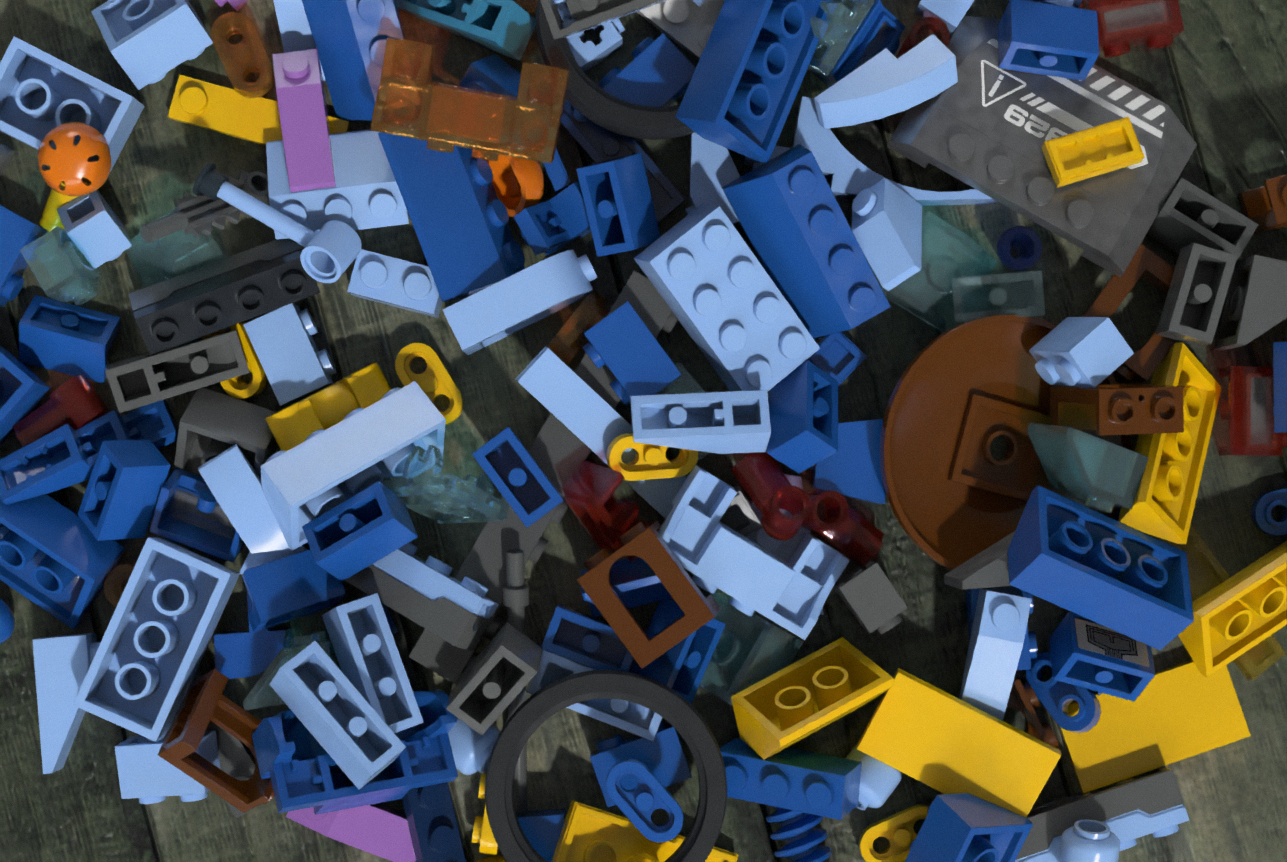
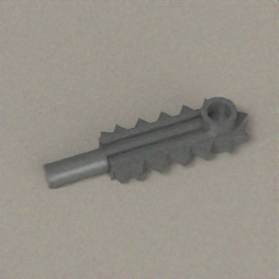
(200, 212)

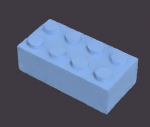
(726, 301)
(156, 638)

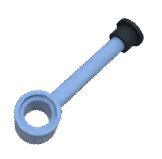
(326, 250)

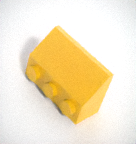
(807, 697)

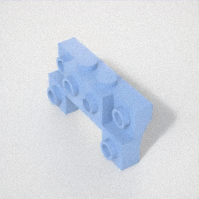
(752, 575)

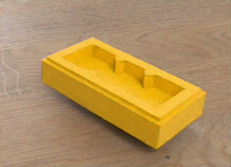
(1092, 152)

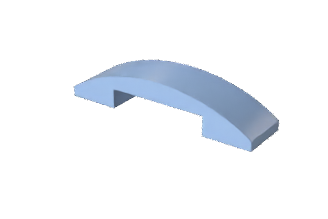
(244, 503)

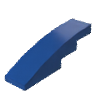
(70, 454)

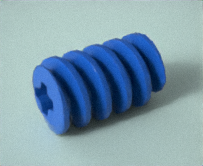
(799, 836)

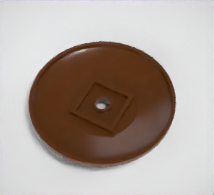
(940, 431)

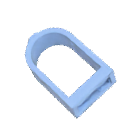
(520, 300)

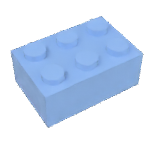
(47, 92)

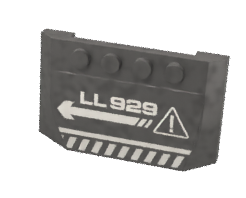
(993, 132)

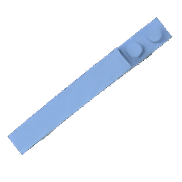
(848, 174)

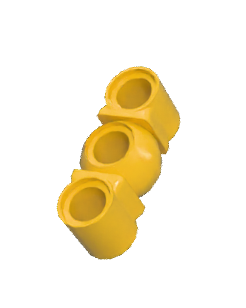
(327, 406)

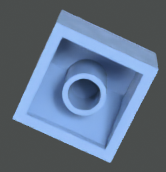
(151, 36)

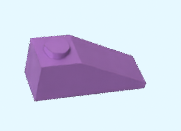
(304, 120)
(368, 828)

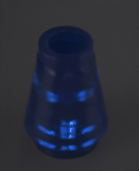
(1026, 241)

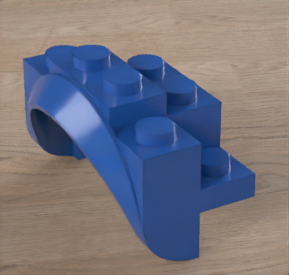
(308, 777)

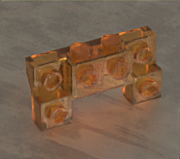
(467, 117)

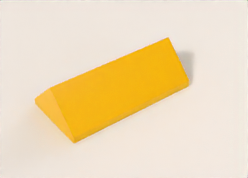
(1175, 460)
(1238, 613)

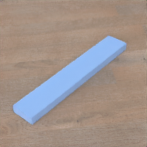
(590, 420)

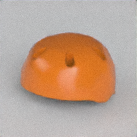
(71, 161)
(517, 182)

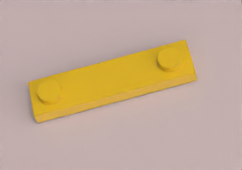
(231, 113)

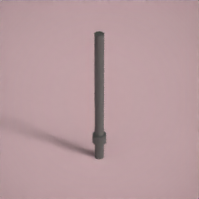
(515, 597)

